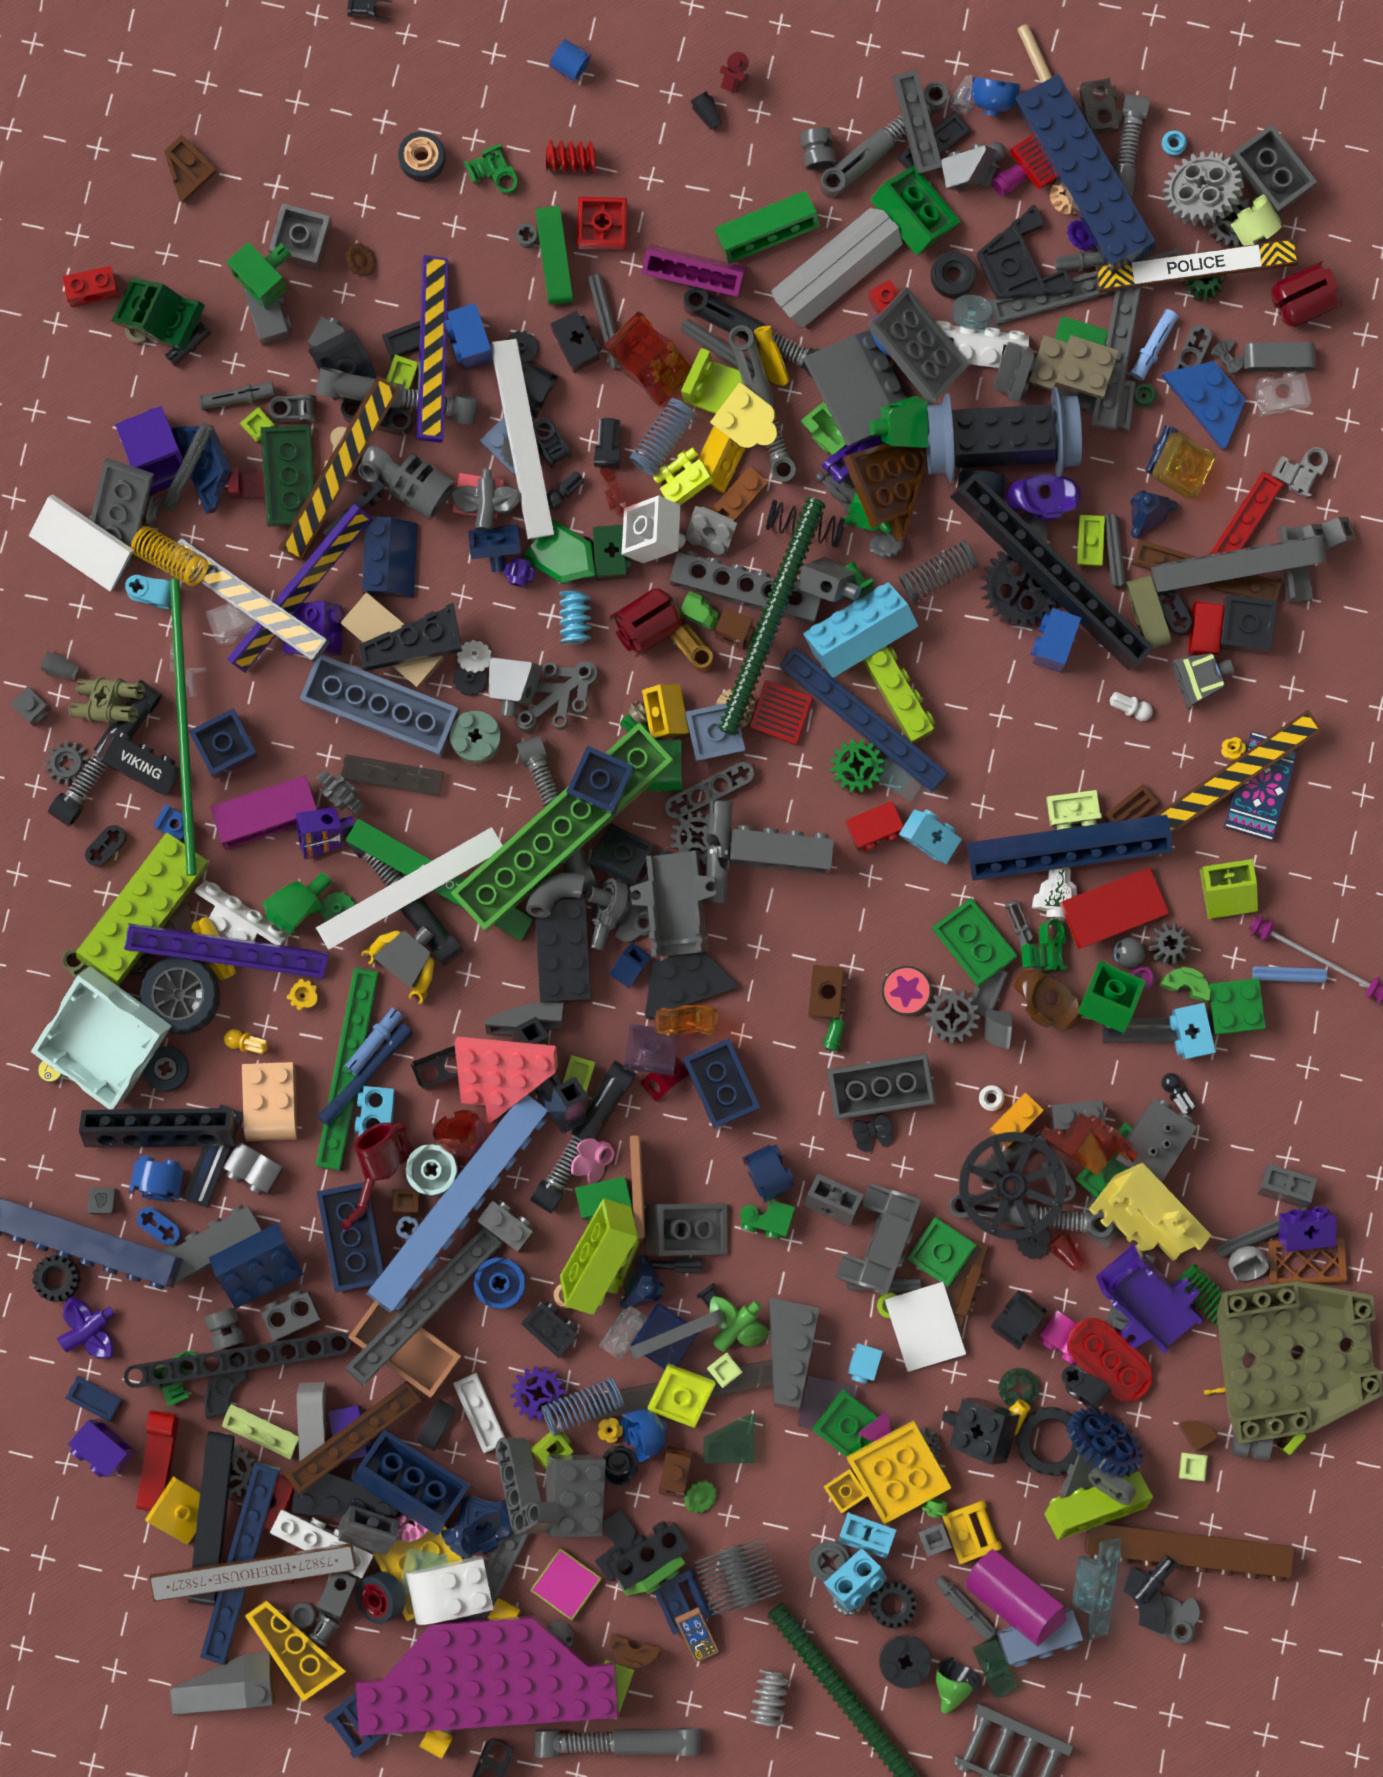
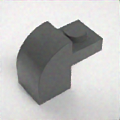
(1334, 532)

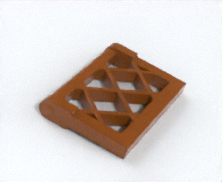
(1320, 1279)

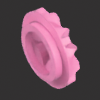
(409, 1532)

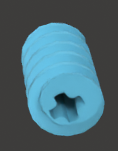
(574, 617)

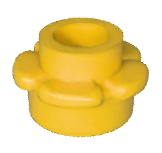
(1233, 754)
(610, 1423)

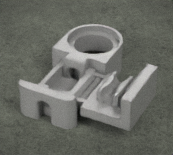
(1300, 477)

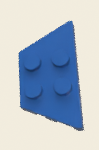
(1209, 398)

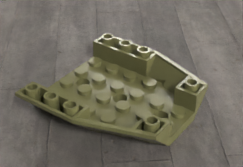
(1301, 1394)

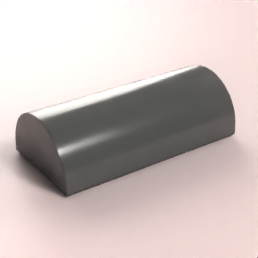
(880, 1086)

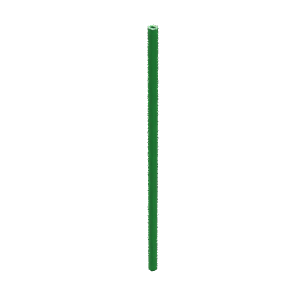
(183, 727)

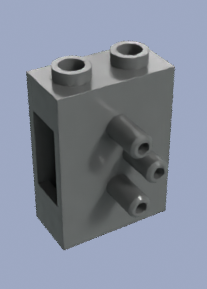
(1158, 1138)

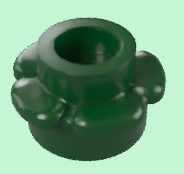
(1150, 395)

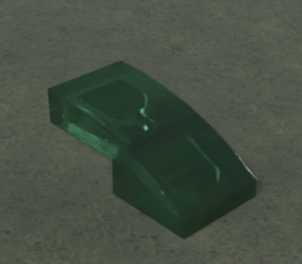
(994, 1667)

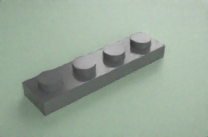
(916, 121)

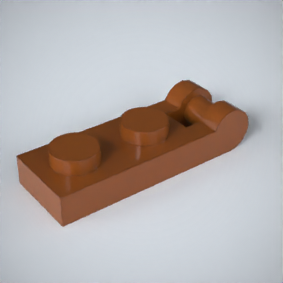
(741, 494)

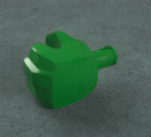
(294, 903)

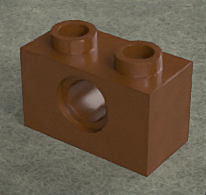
(734, 628)
(827, 976)

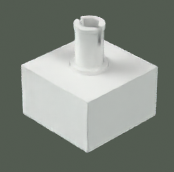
(651, 529)

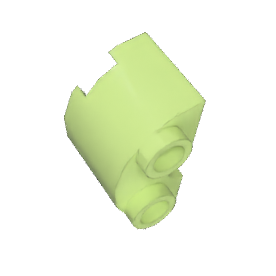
(1256, 222)

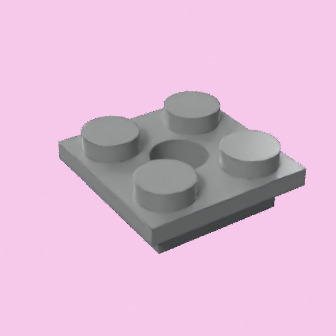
(700, 533)

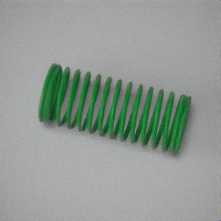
(1190, 1273)

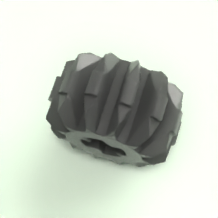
(1164, 951)

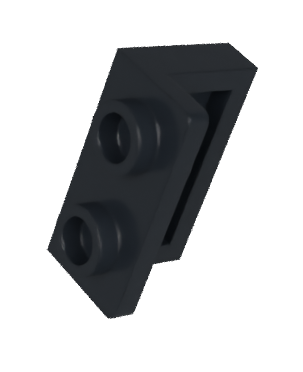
(550, 1329)

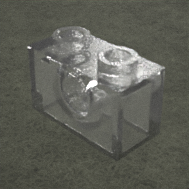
(1268, 401)

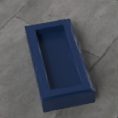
(94, 1398)

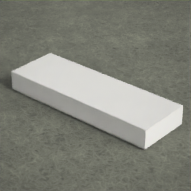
(479, 1411)

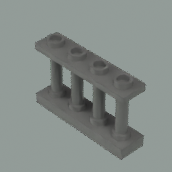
(1009, 1727)

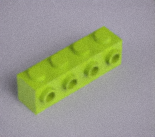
(898, 694)
(1093, 1508)

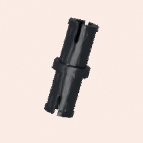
(195, 340)
(1155, 1579)

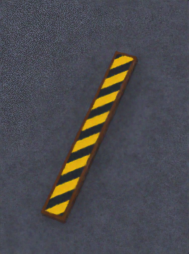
(1241, 770)

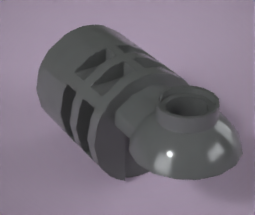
(414, 483)

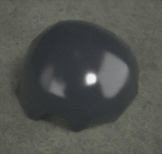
(620, 1466)

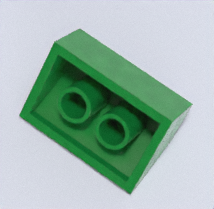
(915, 209)

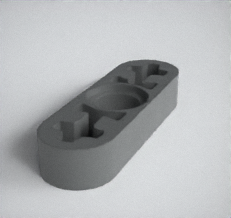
(1191, 340)

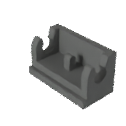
(1287, 1186)

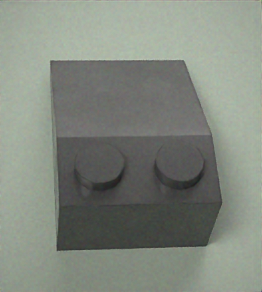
(686, 1229)

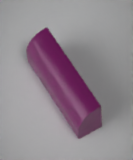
(693, 270)
(262, 812)
(1015, 1598)

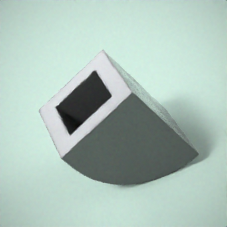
(998, 1028)

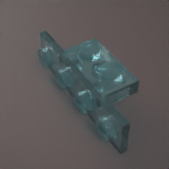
(1096, 1585)

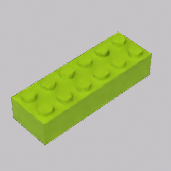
(146, 900)

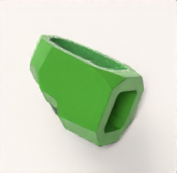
(699, 611)

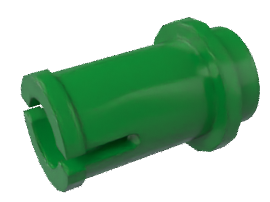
(834, 1035)

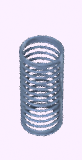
(644, 463)
(614, 1394)

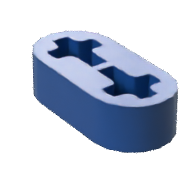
(162, 1221)

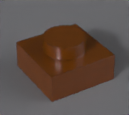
(405, 1202)

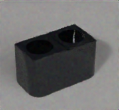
(439, 1064)
(488, 1764)

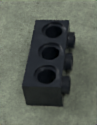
(660, 1554)

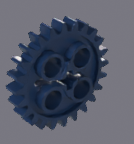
(1105, 1442)

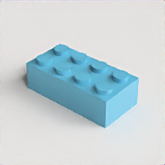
(860, 629)

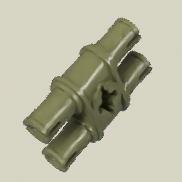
(106, 700)

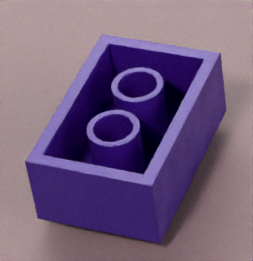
(101, 1448)

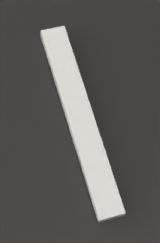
(522, 438)
(409, 888)

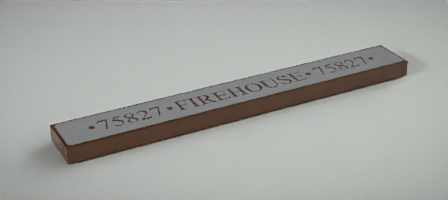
(253, 1572)

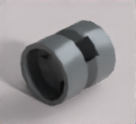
(818, 150)
(220, 1321)
(1259, 1450)

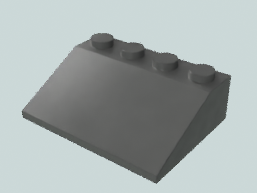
(854, 384)

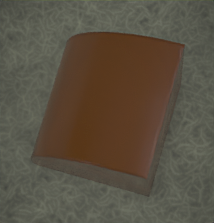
(1197, 1433)

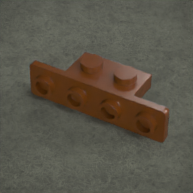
(963, 1288)

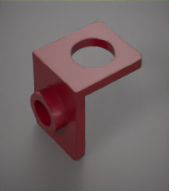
(664, 1081)

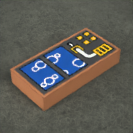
(696, 1634)

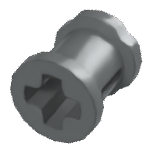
(324, 1630)

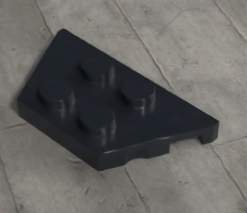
(685, 981)

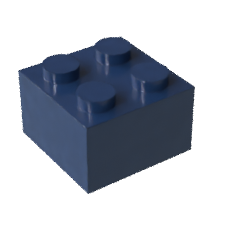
(223, 743)
(600, 780)

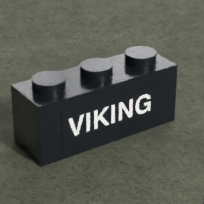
(138, 763)

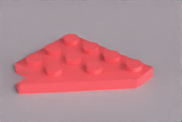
(501, 1071)

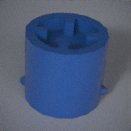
(570, 60)

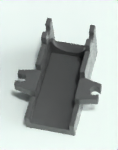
(676, 903)

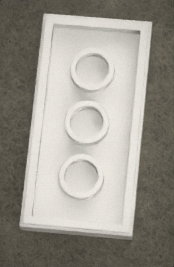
(81, 542)

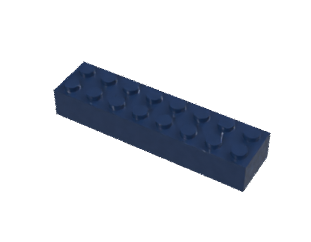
(1085, 173)

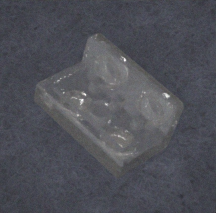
(623, 1332)

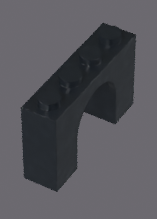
(563, 1101)

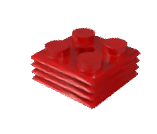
(590, 212)

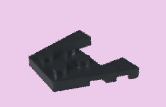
(1011, 267)

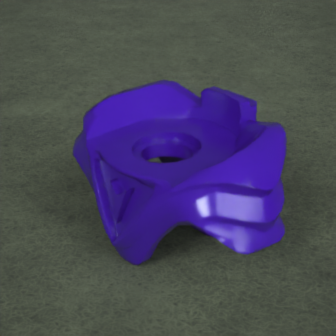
(1025, 496)

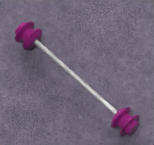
(1265, 929)

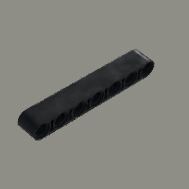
(213, 1506)

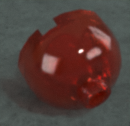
(460, 1134)

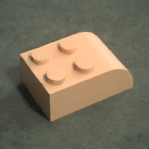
(269, 1101)

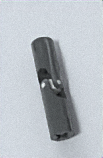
(719, 830)

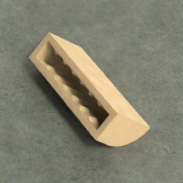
(370, 620)

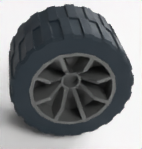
(181, 994)

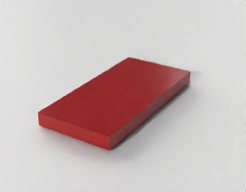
(1114, 908)

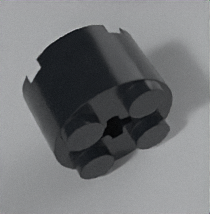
(1020, 1320)
(911, 1674)

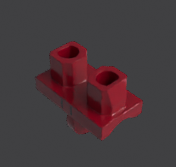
(733, 73)

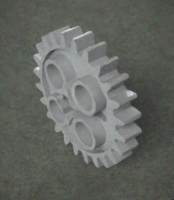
(1203, 188)

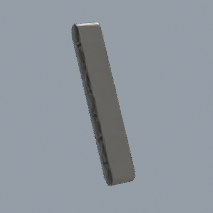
(1239, 563)

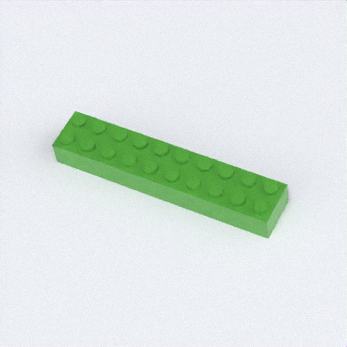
(554, 837)

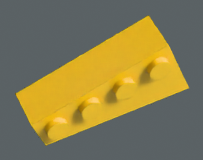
(295, 1654)

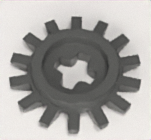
(57, 758)

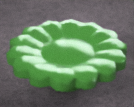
(700, 1496)

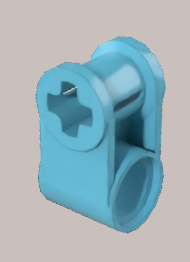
(155, 591)

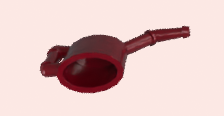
(379, 1159)

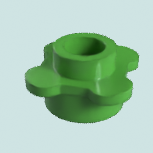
(936, 1508)

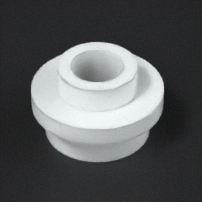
(991, 1090)

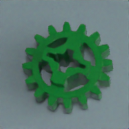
(844, 768)

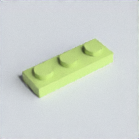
(260, 1431)

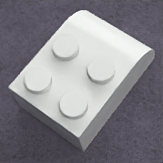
(449, 1591)

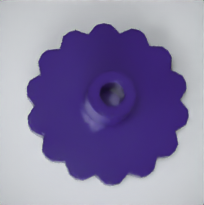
(1079, 236)

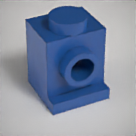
(164, 821)

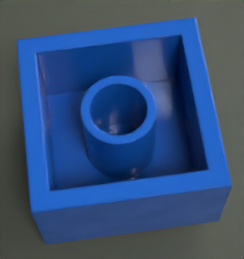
(470, 336)
(1056, 641)

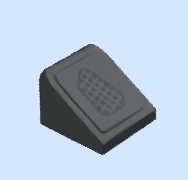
(101, 1201)

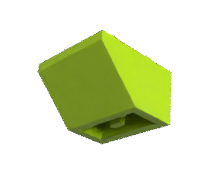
(1229, 889)

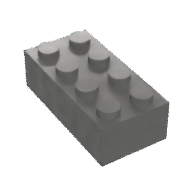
(781, 851)

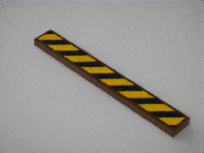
(339, 468)

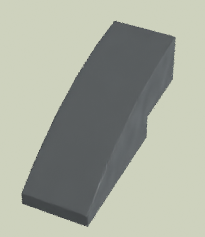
(549, 1014)

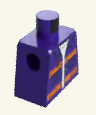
(321, 831)

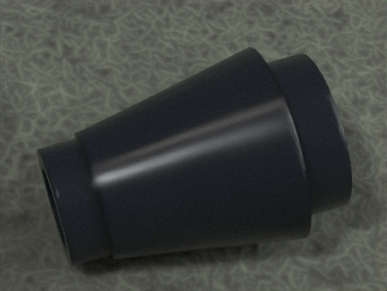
(706, 109)

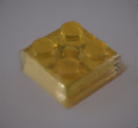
(1185, 452)

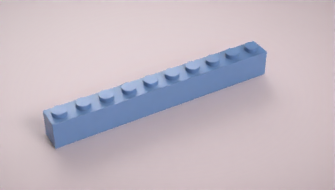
(456, 1203)

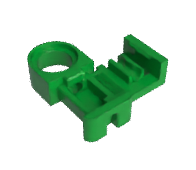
(492, 164)
(1049, 954)
(174, 1388)

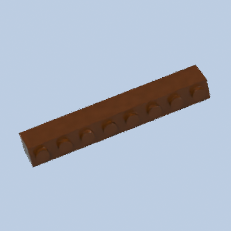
(1195, 1551)

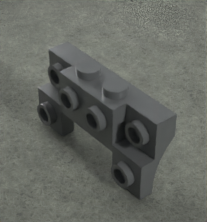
(887, 1241)

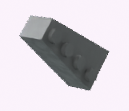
(791, 1341)

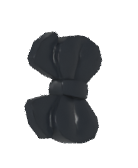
(878, 1127)

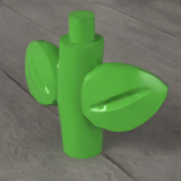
(738, 1324)

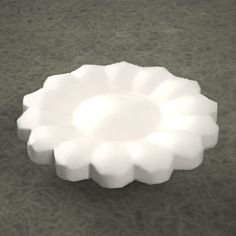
(474, 656)

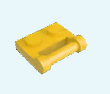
(963, 1534)

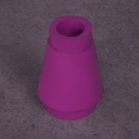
(1008, 180)

